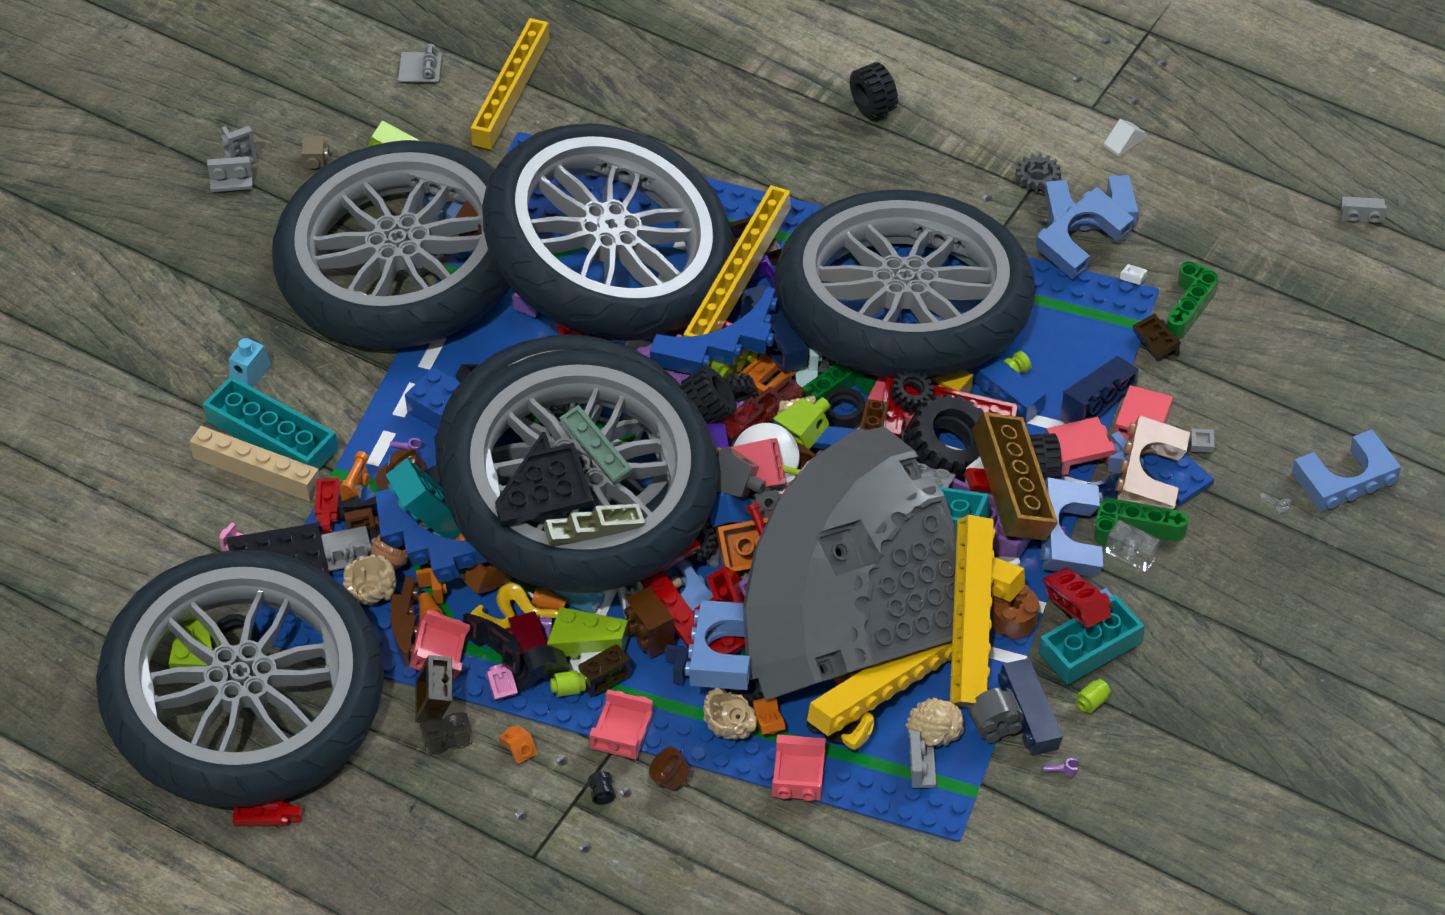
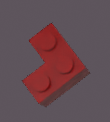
(725, 586)

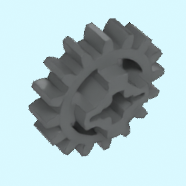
(1037, 172)

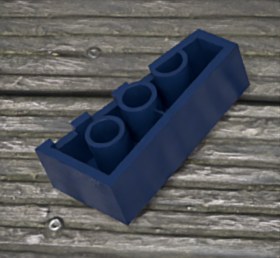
(788, 348)
(1098, 391)

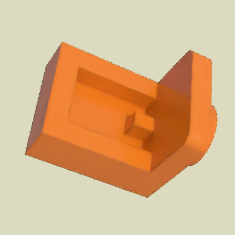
(426, 578)
(768, 716)
(519, 743)

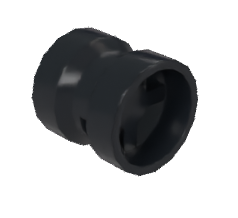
(601, 787)

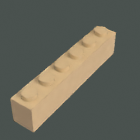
(255, 463)

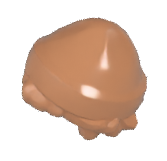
(396, 556)

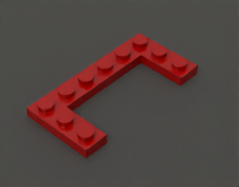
(895, 415)
(681, 611)

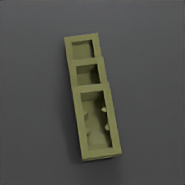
(596, 524)

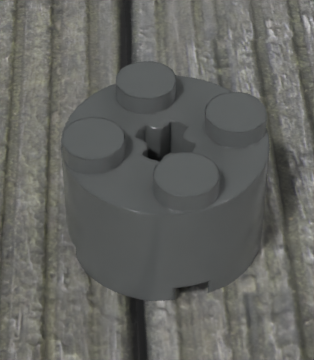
(996, 714)

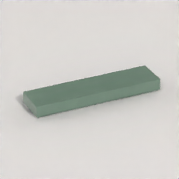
(596, 445)

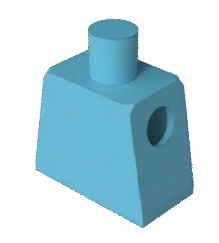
(249, 362)

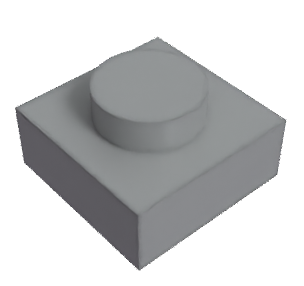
(1202, 440)

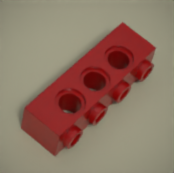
(1077, 597)

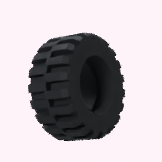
(950, 414)

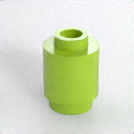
(567, 683)
(1092, 696)

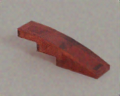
(762, 408)

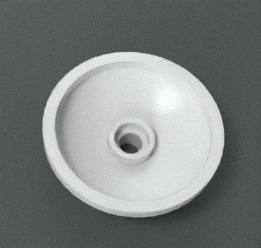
(787, 444)

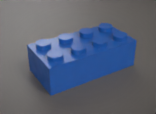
(430, 395)

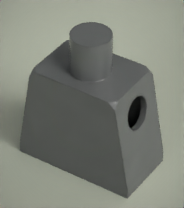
(737, 474)

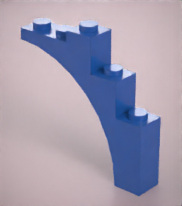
(691, 353)
(421, 545)

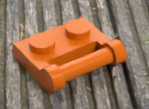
(762, 369)
(356, 478)

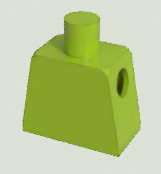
(805, 420)

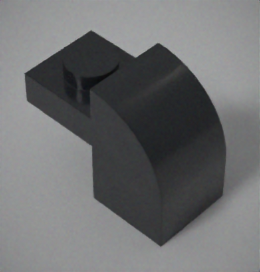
(540, 663)

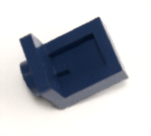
(679, 656)

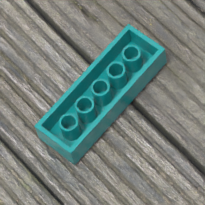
(269, 424)

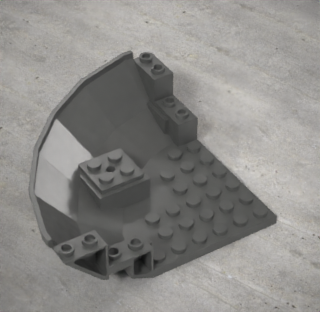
(875, 600)

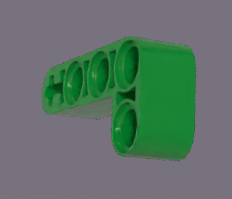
(1200, 287)
(838, 377)
(1150, 519)

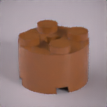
(1016, 617)

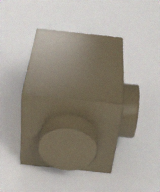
(314, 152)

